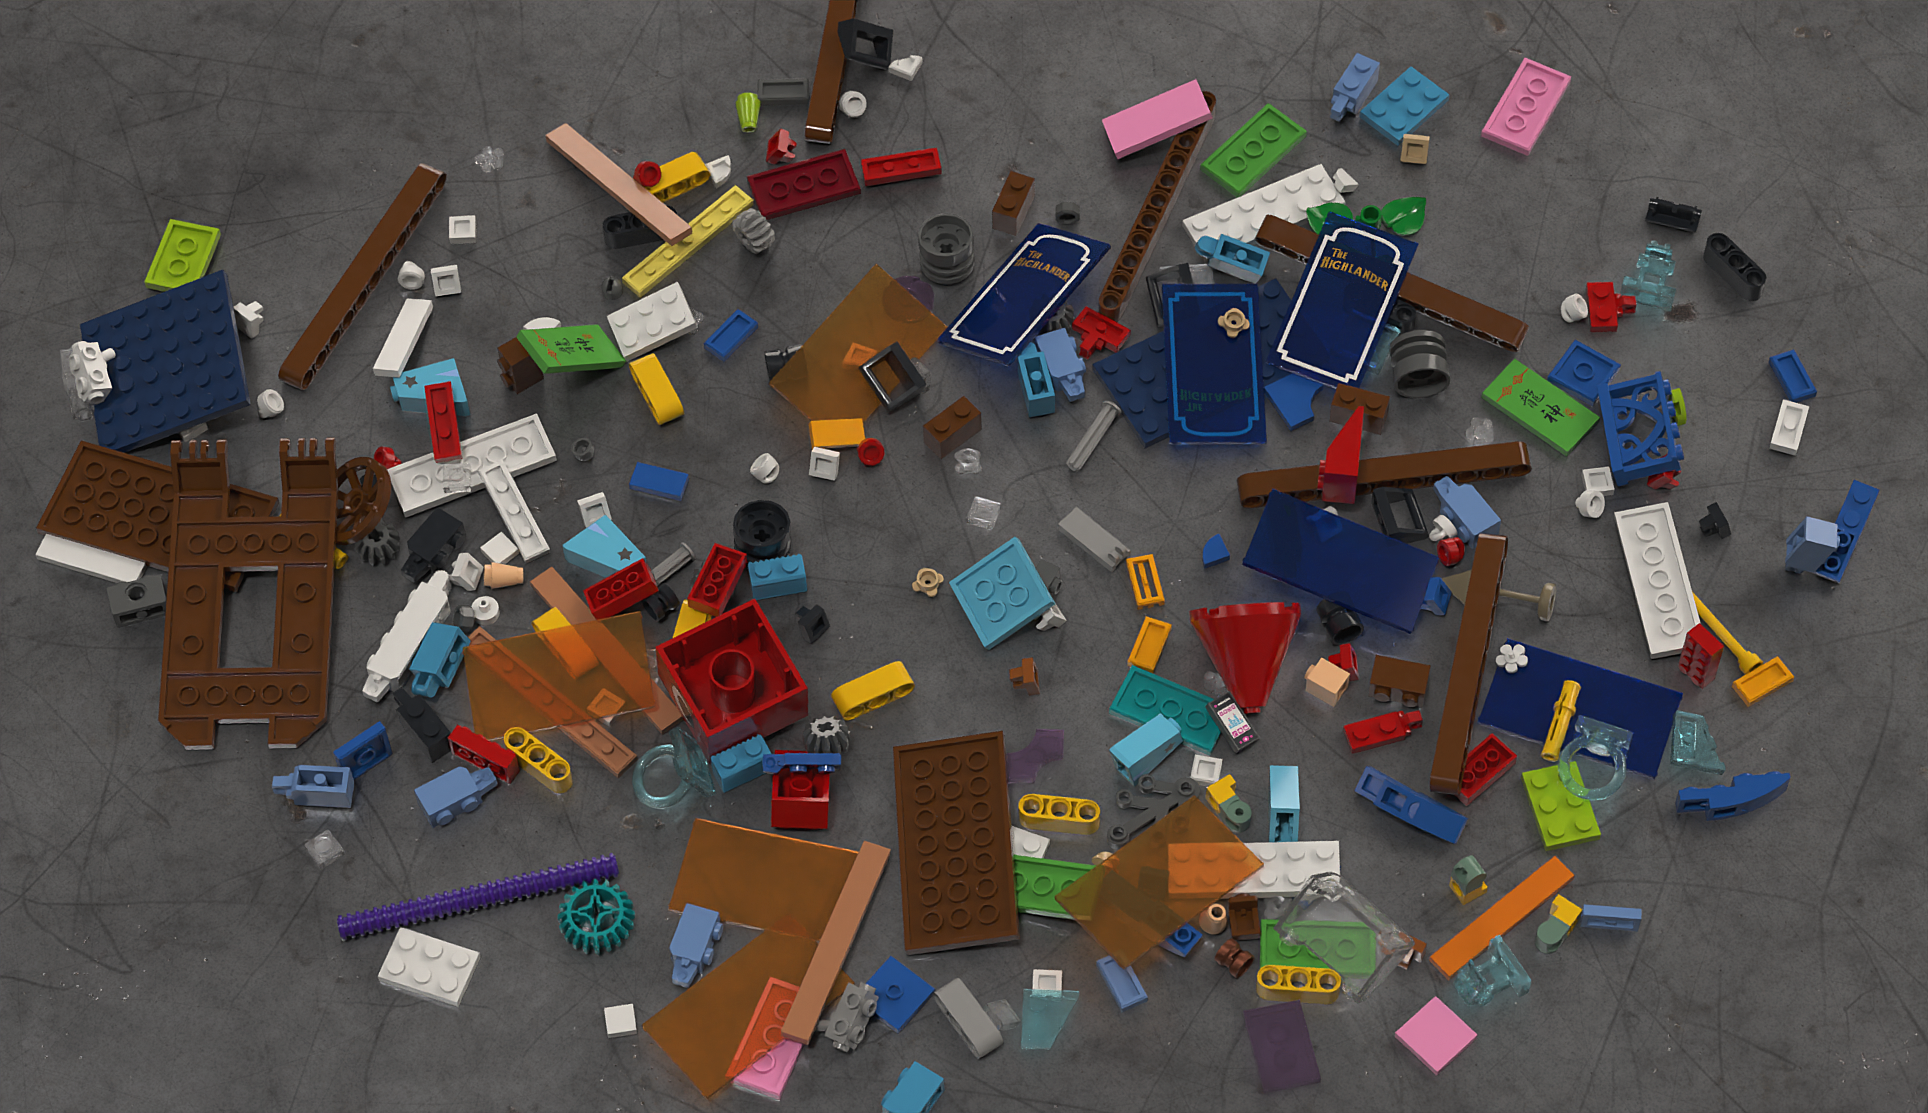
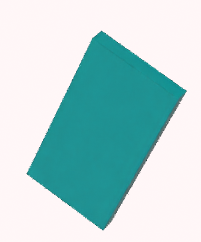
(1148, 695)

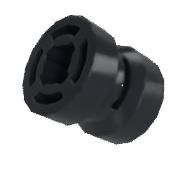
(660, 602)

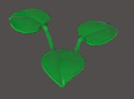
(1403, 215)

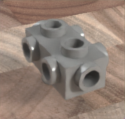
(851, 1016)

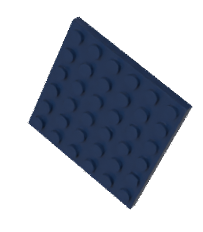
(171, 364)

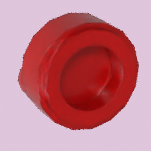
(647, 173)
(870, 451)
(386, 456)
(1449, 552)

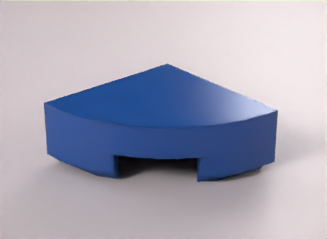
(1215, 552)

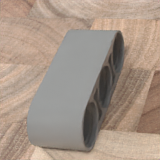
(968, 1018)

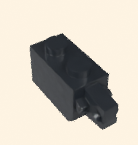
(433, 544)
(422, 725)

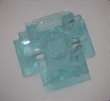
(1658, 263)
(1502, 968)

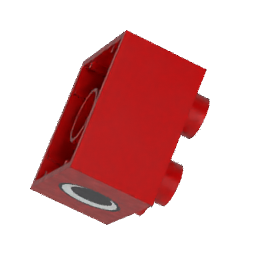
(732, 679)

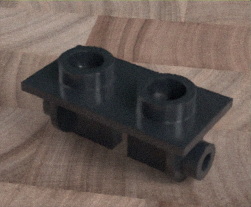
(1673, 215)

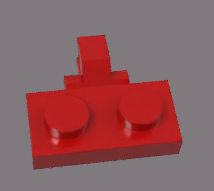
(1606, 306)
(1099, 332)

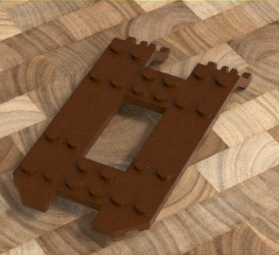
(208, 544)

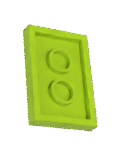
(182, 255)
(1558, 813)

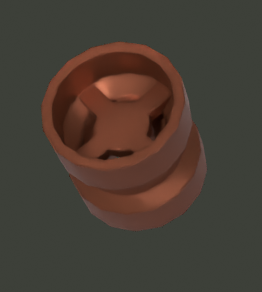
(1234, 958)

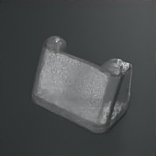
(1345, 933)

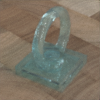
(1600, 740)
(689, 764)

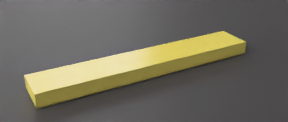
(704, 228)

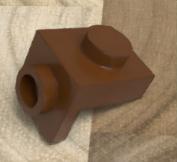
(1244, 917)

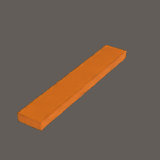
(1502, 917)

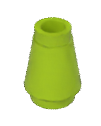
(748, 111)

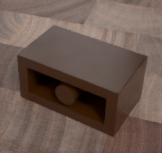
(1013, 203)
(517, 366)
(1349, 398)
(952, 427)
(1399, 681)

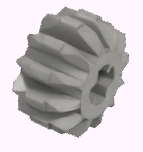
(753, 231)

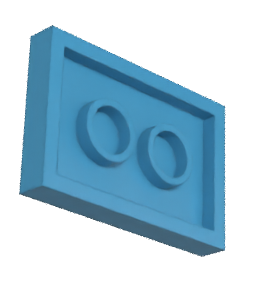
(1404, 105)

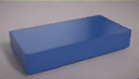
(731, 335)
(1792, 376)
(659, 481)

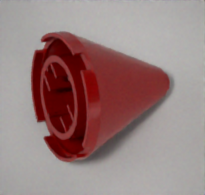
(1247, 646)

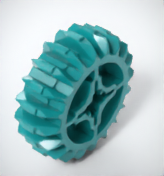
(574, 914)

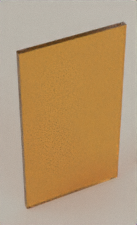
(824, 373)
(559, 676)
(761, 877)
(1159, 882)
(738, 1007)

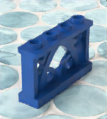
(1614, 405)

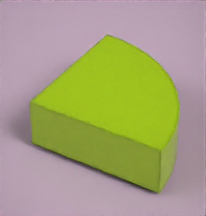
(1679, 405)

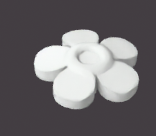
(1512, 658)

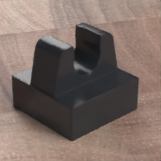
(1715, 522)
(812, 622)

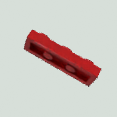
(901, 166)
(443, 422)

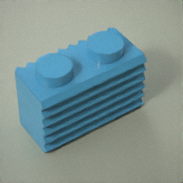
(777, 577)
(739, 763)

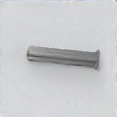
(1093, 435)
(672, 563)

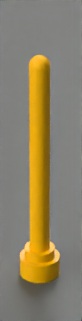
(1746, 660)

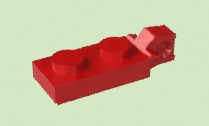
(1381, 730)

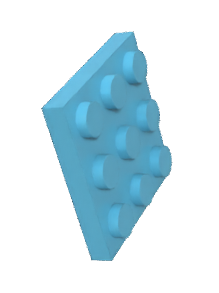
(1002, 593)

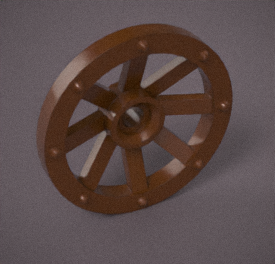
(359, 502)

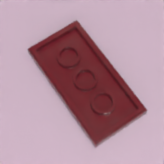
(804, 184)

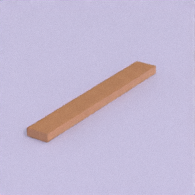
(619, 184)
(559, 594)
(587, 734)
(835, 943)

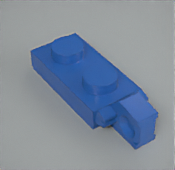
(800, 762)

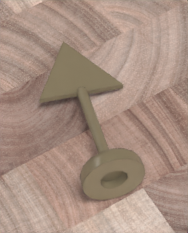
(1459, 586)

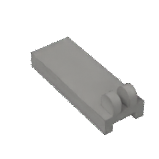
(1093, 539)

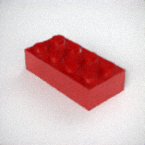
(717, 580)
(621, 590)
(1700, 656)
(483, 753)
(1484, 767)

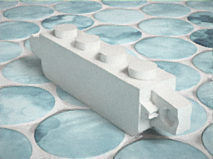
(391, 663)

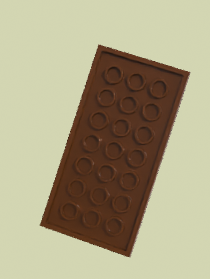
(127, 506)
(955, 843)

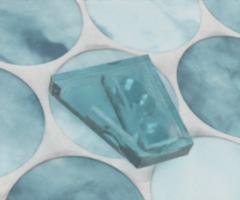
(1693, 745)
(1045, 1016)

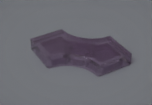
(1044, 748)

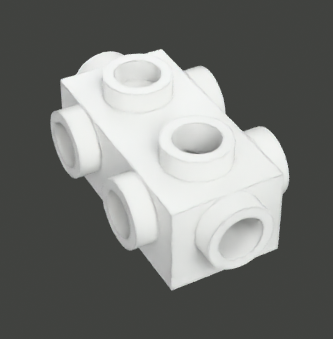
(90, 370)

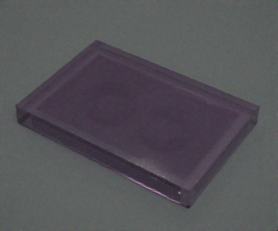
(1281, 1046)

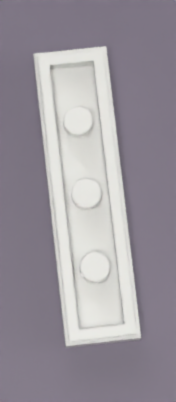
(403, 338)
(514, 511)
(89, 560)

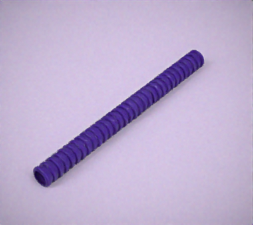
(477, 896)

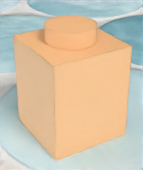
(1326, 681)

